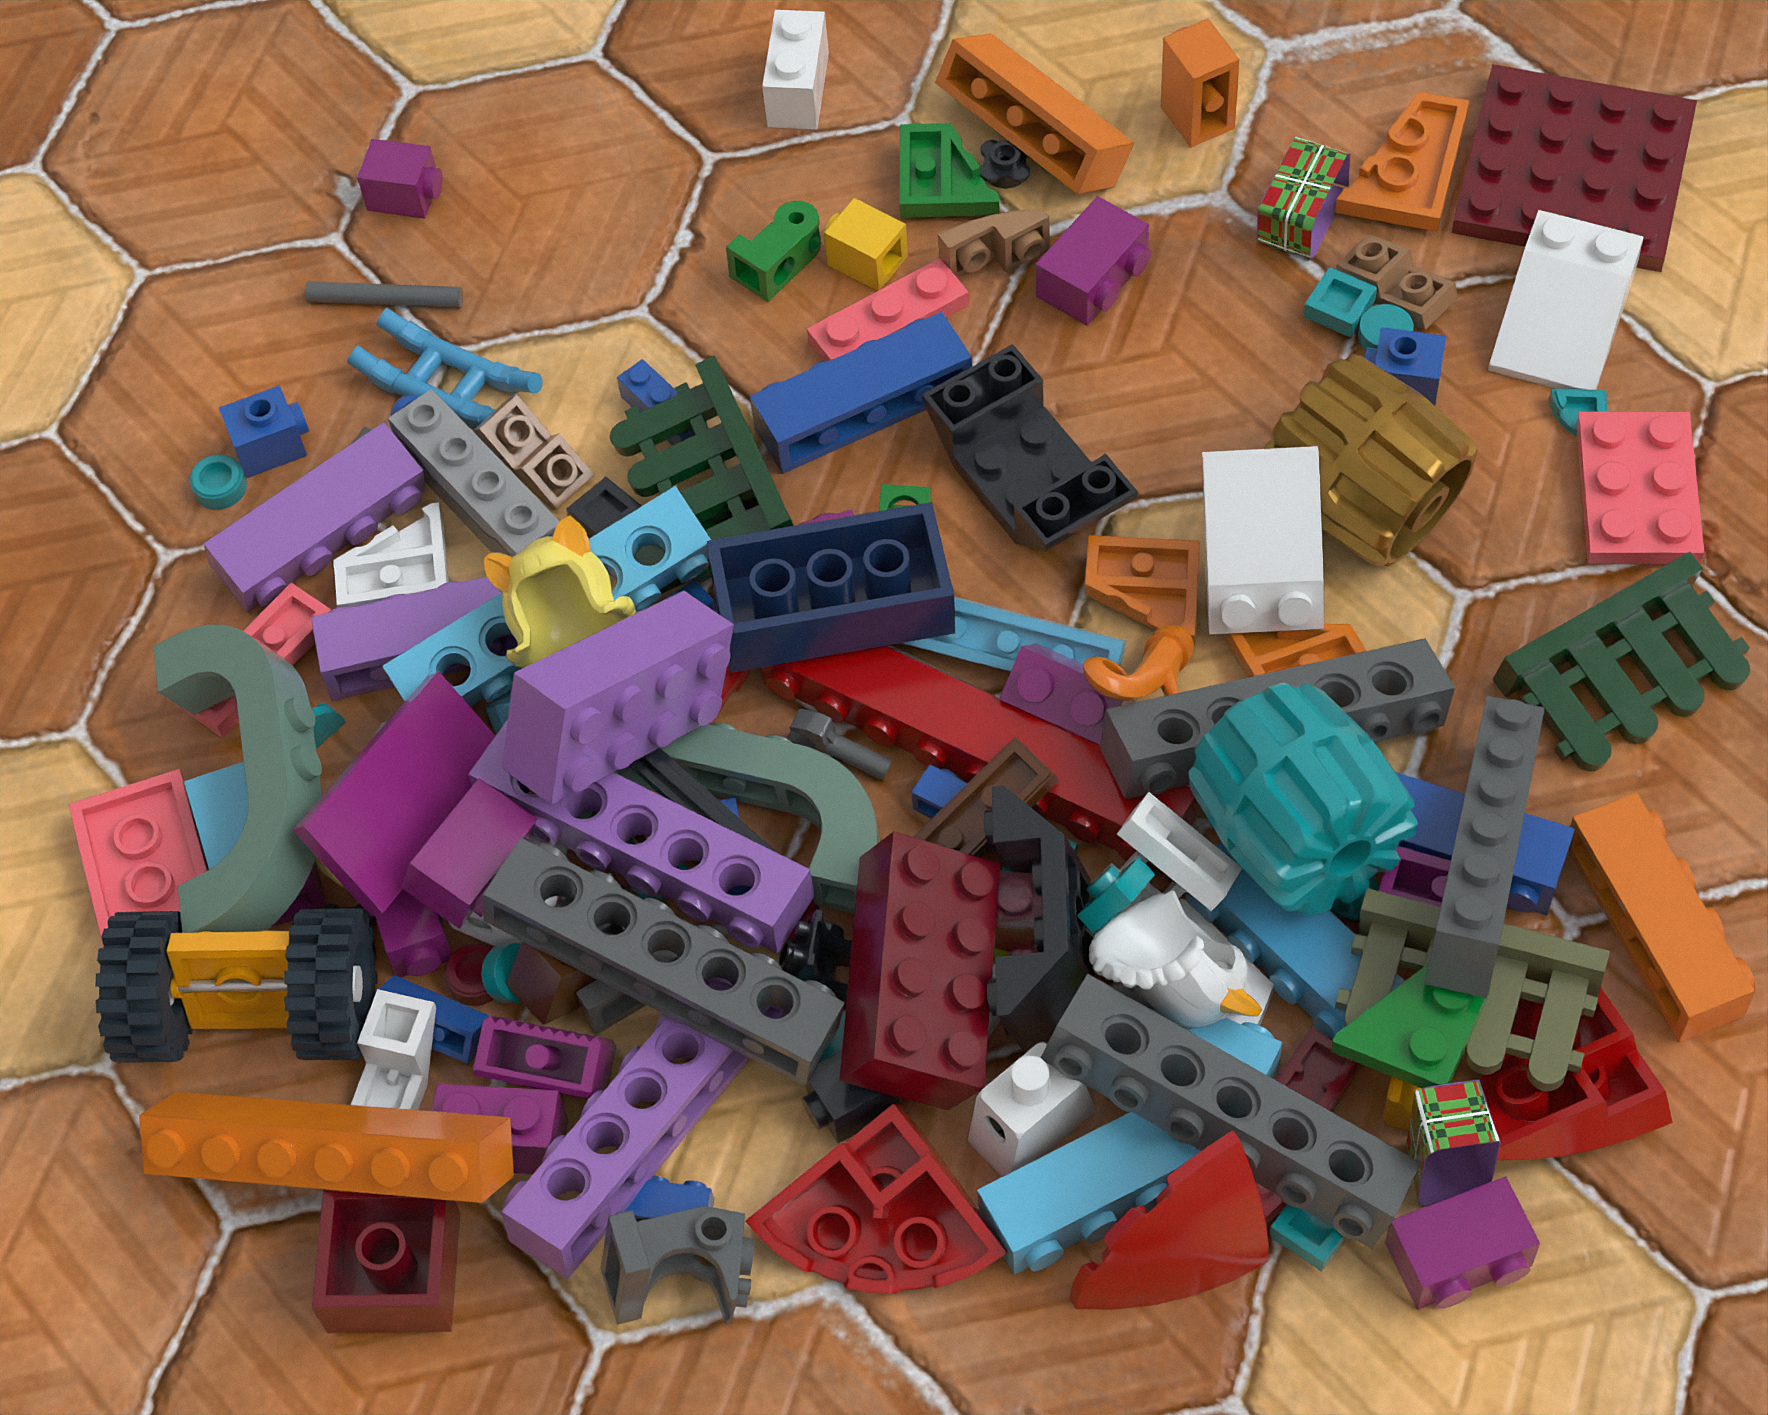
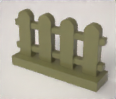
(1527, 967)

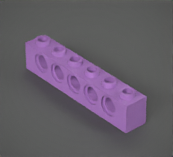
(676, 834)
(567, 1231)

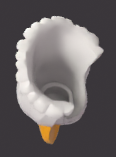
(1173, 963)

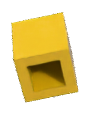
(865, 244)

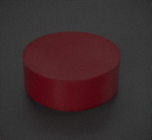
(464, 975)

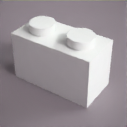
(795, 69)

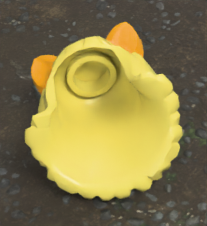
(554, 593)

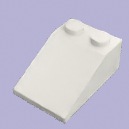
(1566, 303)
(1263, 540)

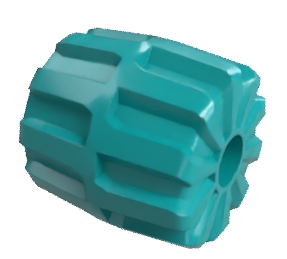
(1301, 797)

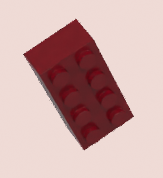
(920, 972)

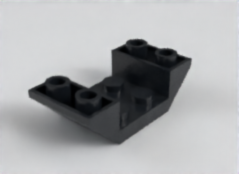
(1020, 455)
(1038, 987)

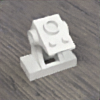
(1178, 852)

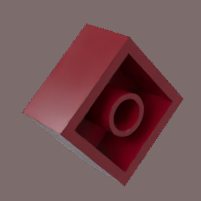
(385, 1263)

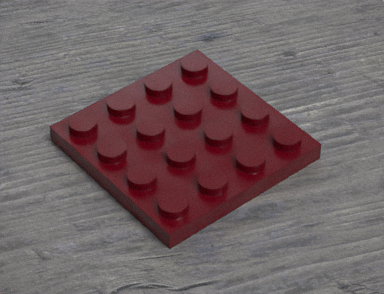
(1574, 153)

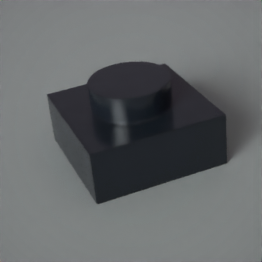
(602, 507)

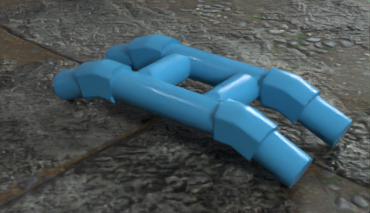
(433, 353)

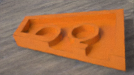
(1412, 168)

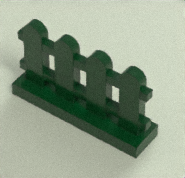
(701, 452)
(1642, 639)

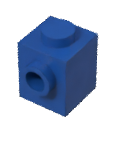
(1410, 358)
(265, 430)

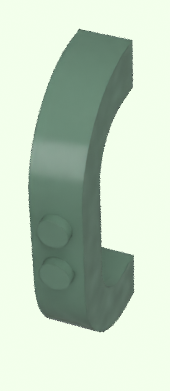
(281, 773)
(790, 780)

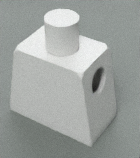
(1032, 1107)

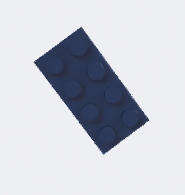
(833, 586)

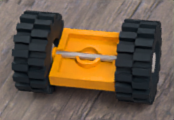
(169, 982)

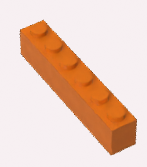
(328, 1146)

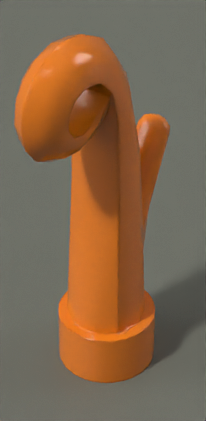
(1164, 657)

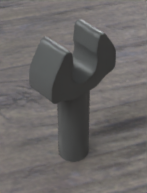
(818, 732)

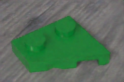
(940, 175)
(1413, 1032)

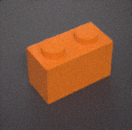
(1199, 82)

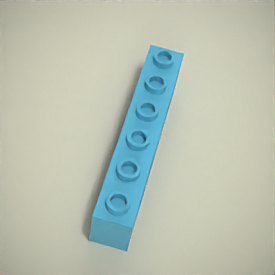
(467, 641)

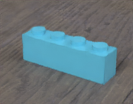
(1080, 1190)

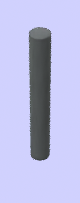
(384, 294)

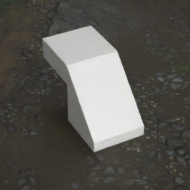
(396, 1051)

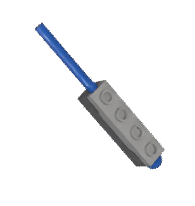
(469, 475)

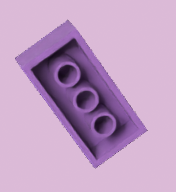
(616, 696)

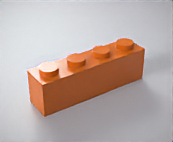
(1034, 113)
(1661, 917)

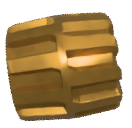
(1384, 458)

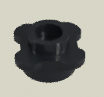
(1003, 164)

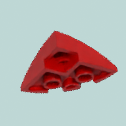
(1600, 1106)
(880, 1214)
(1194, 1239)

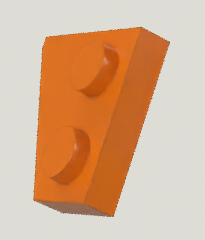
(1145, 578)
(1281, 650)

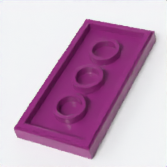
(396, 793)

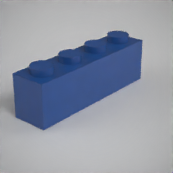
(857, 392)
(1539, 854)

